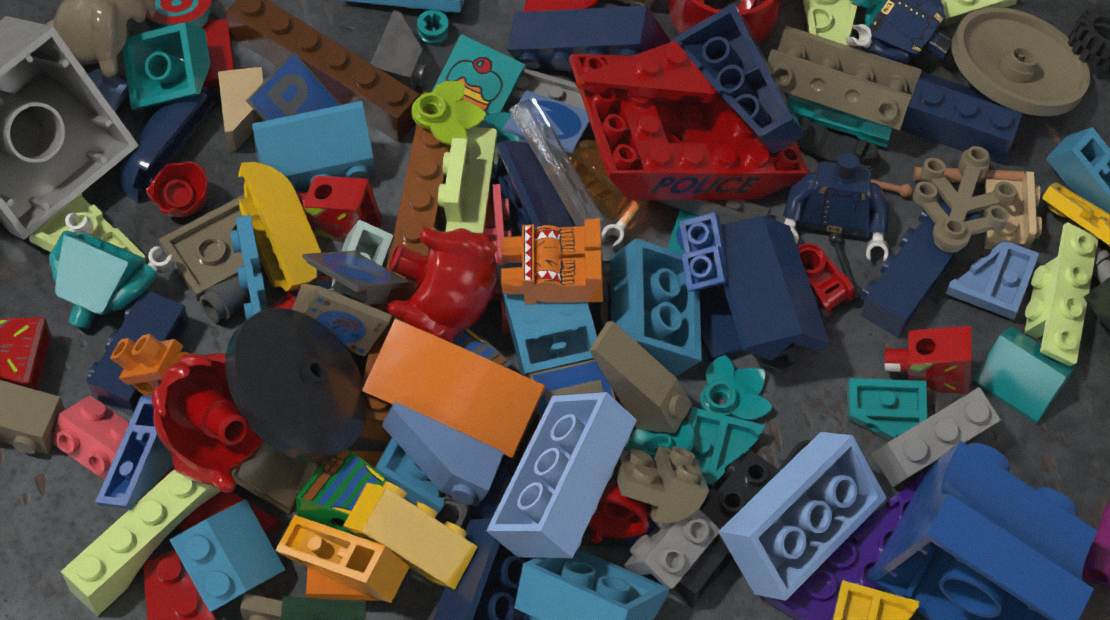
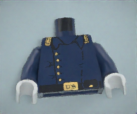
(905, 31)
(841, 201)

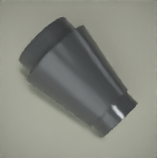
(223, 299)

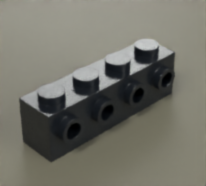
(743, 482)

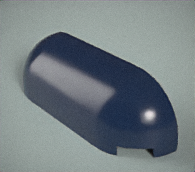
(162, 140)

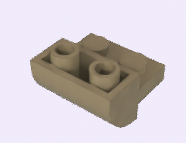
(669, 483)

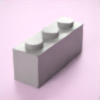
(935, 436)

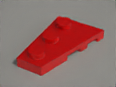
(171, 591)

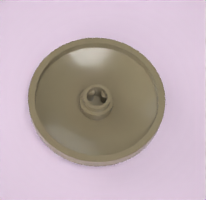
(1020, 61)

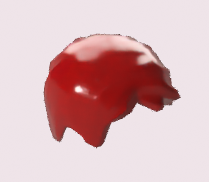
(179, 189)

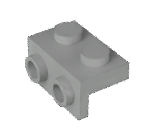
(672, 548)

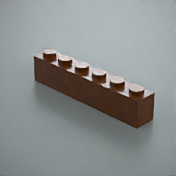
(348, 77)

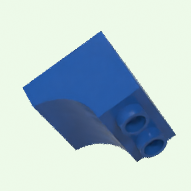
(986, 544)

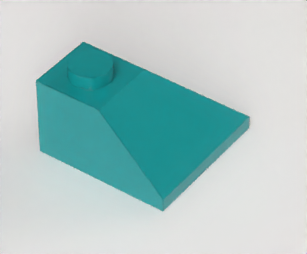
(165, 64)

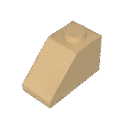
(237, 113)

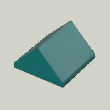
(1021, 375)

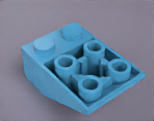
(548, 332)

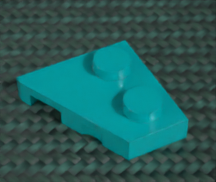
(886, 405)
(720, 442)

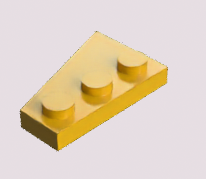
(1086, 214)

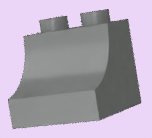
(52, 127)

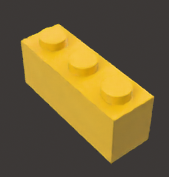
(412, 533)

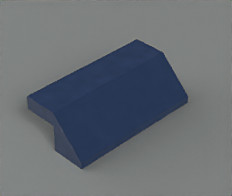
(769, 289)

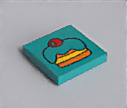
(485, 72)

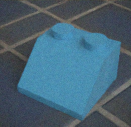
(227, 555)

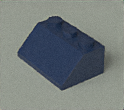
(960, 117)
(528, 187)
(488, 584)

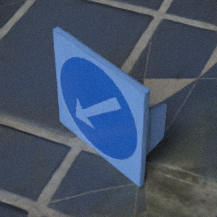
(565, 120)

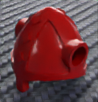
(618, 515)

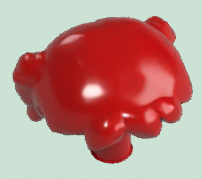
(451, 281)
(201, 422)

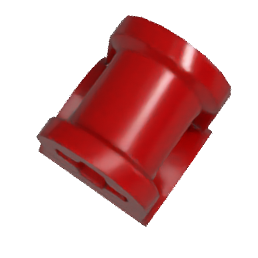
(825, 279)

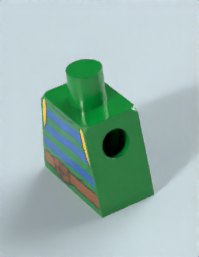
(335, 490)

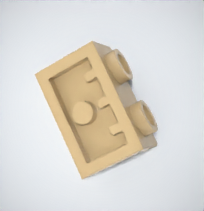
(1023, 223)

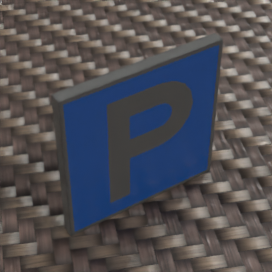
(290, 91)

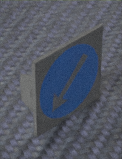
(357, 274)

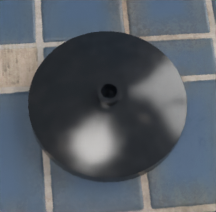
(296, 384)

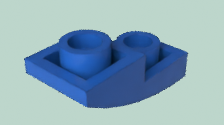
(704, 252)

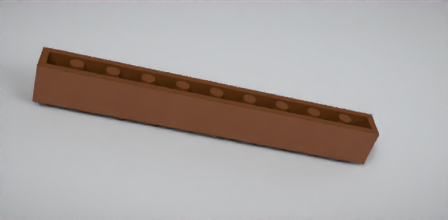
(416, 211)

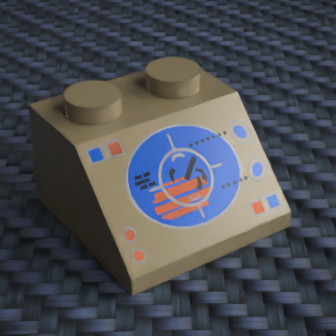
(349, 320)

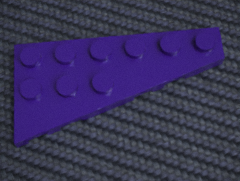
(849, 562)

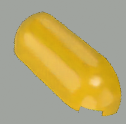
(278, 226)

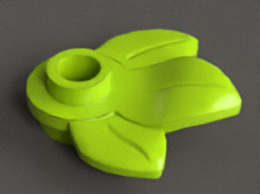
(452, 115)

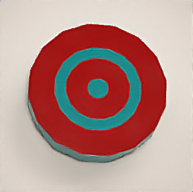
(179, 11)

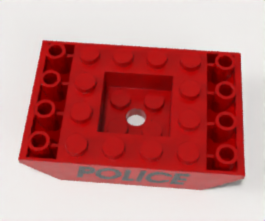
(713, 162)

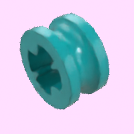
(434, 37)

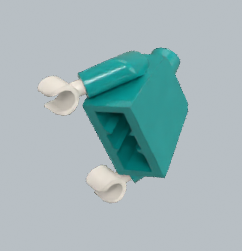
(99, 274)

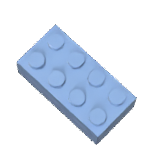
(562, 476)
(802, 515)

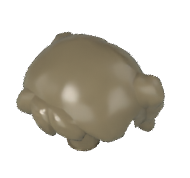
(98, 30)

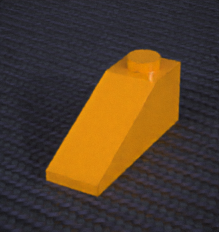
(344, 558)

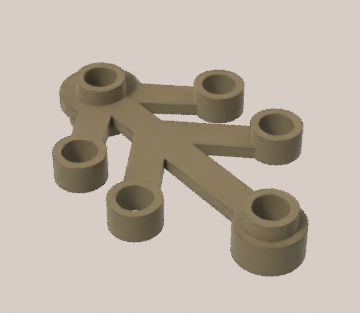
(951, 231)

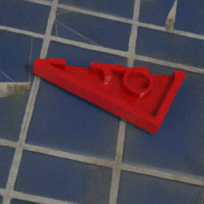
(651, 74)

